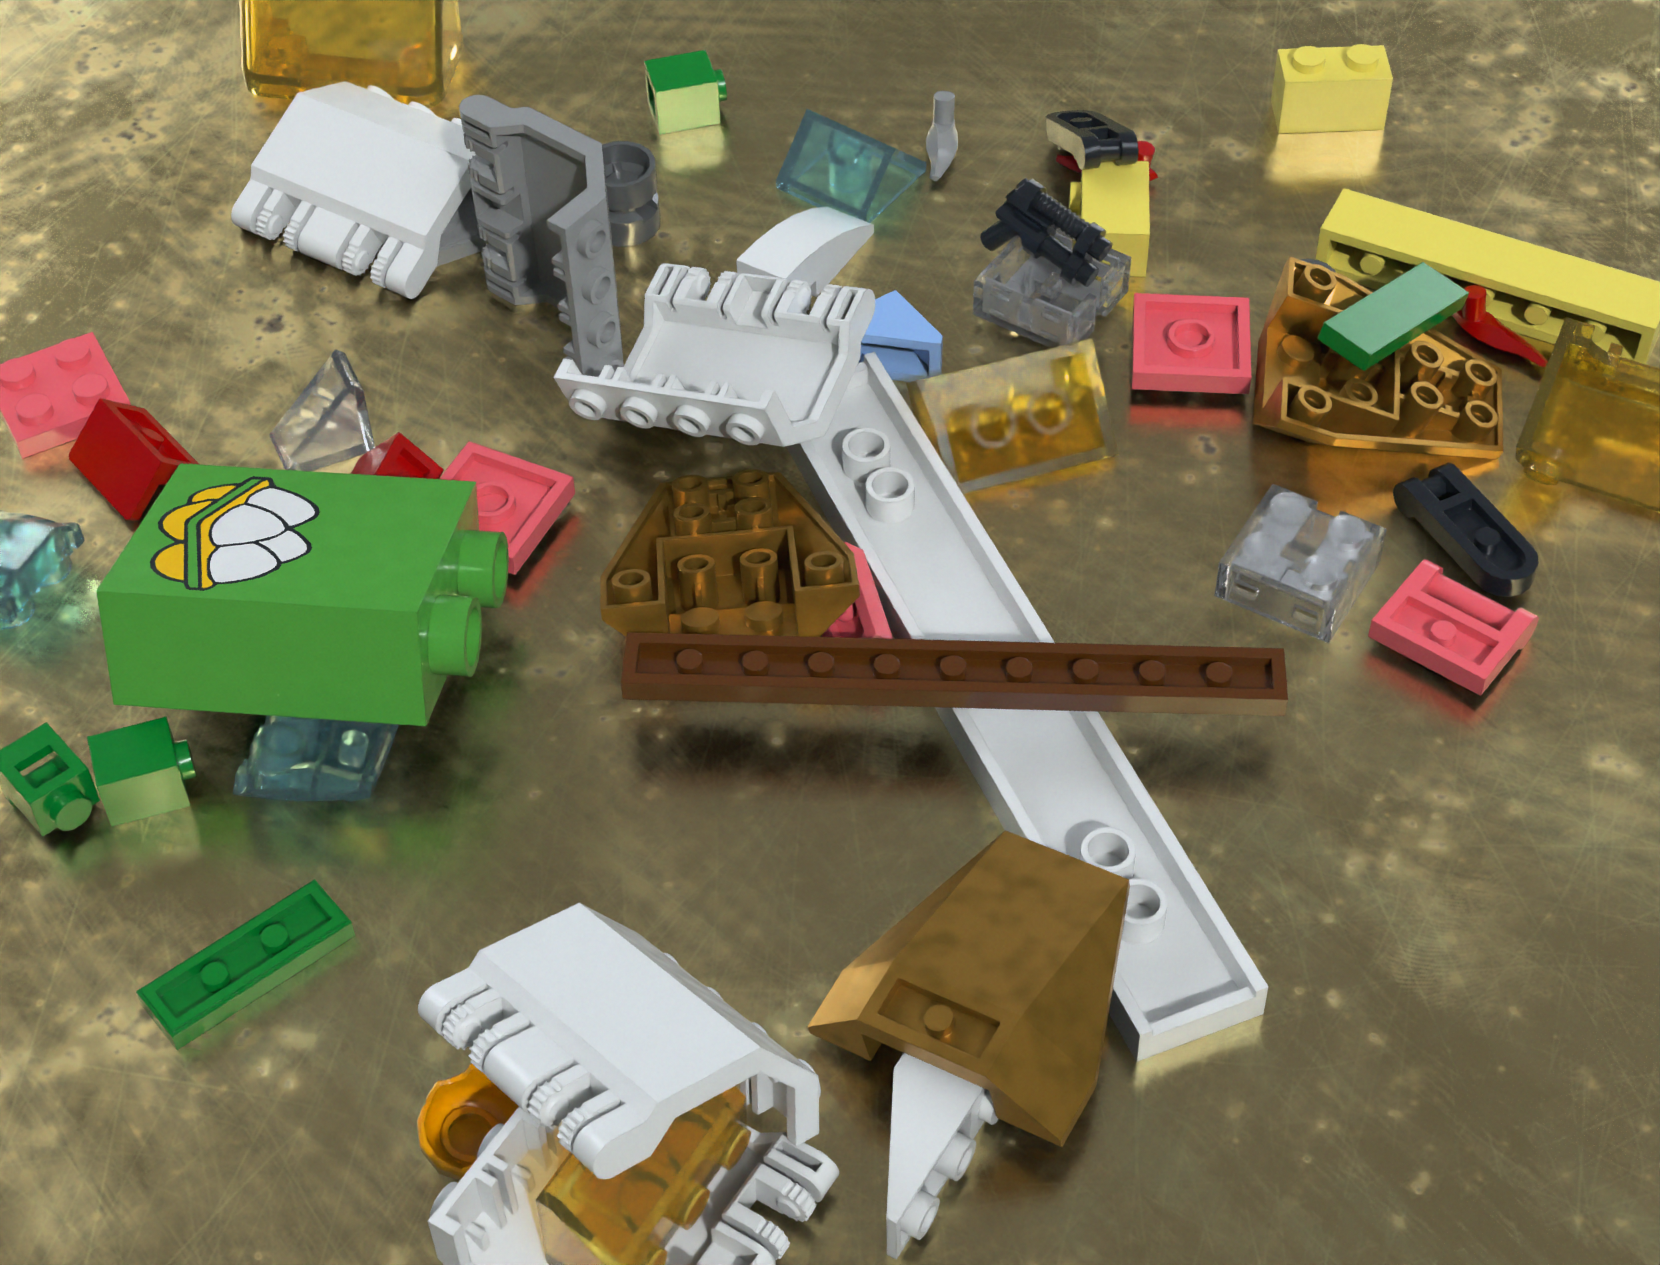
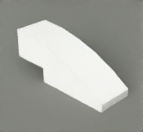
(807, 247)

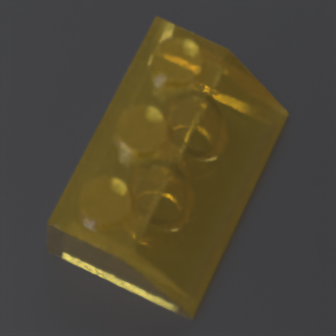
(1017, 415)
(644, 1206)

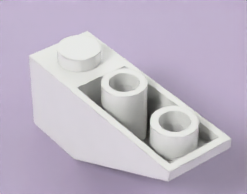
(929, 1142)

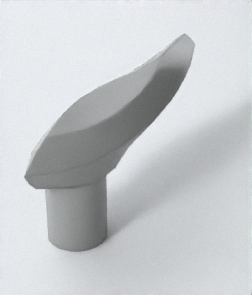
(942, 135)

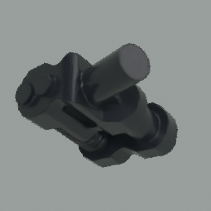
(1035, 218)

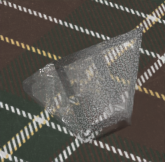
(326, 420)

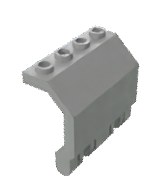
(546, 222)

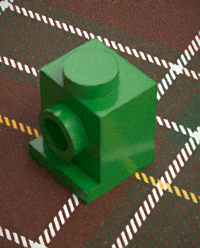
(55, 793)

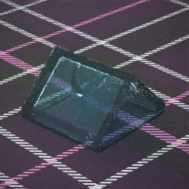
(845, 169)

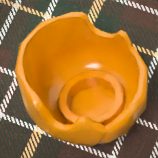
(458, 1119)

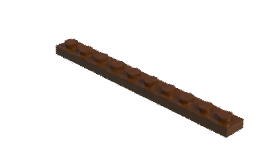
(955, 674)

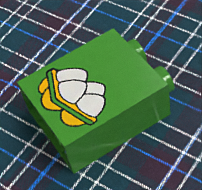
(301, 594)

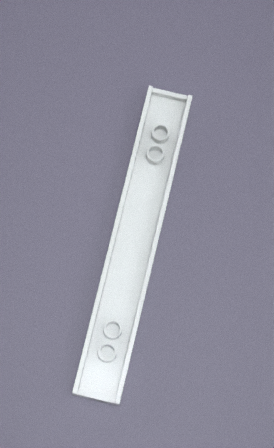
(1041, 770)

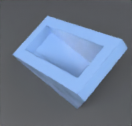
(903, 340)

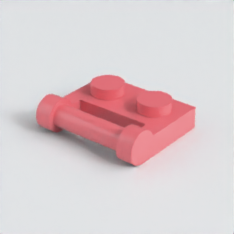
(1451, 628)

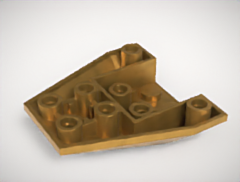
(1416, 400)
(729, 562)
(996, 982)

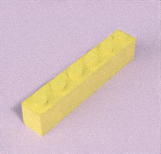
(1524, 283)

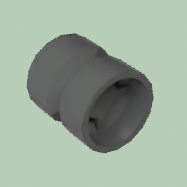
(631, 192)

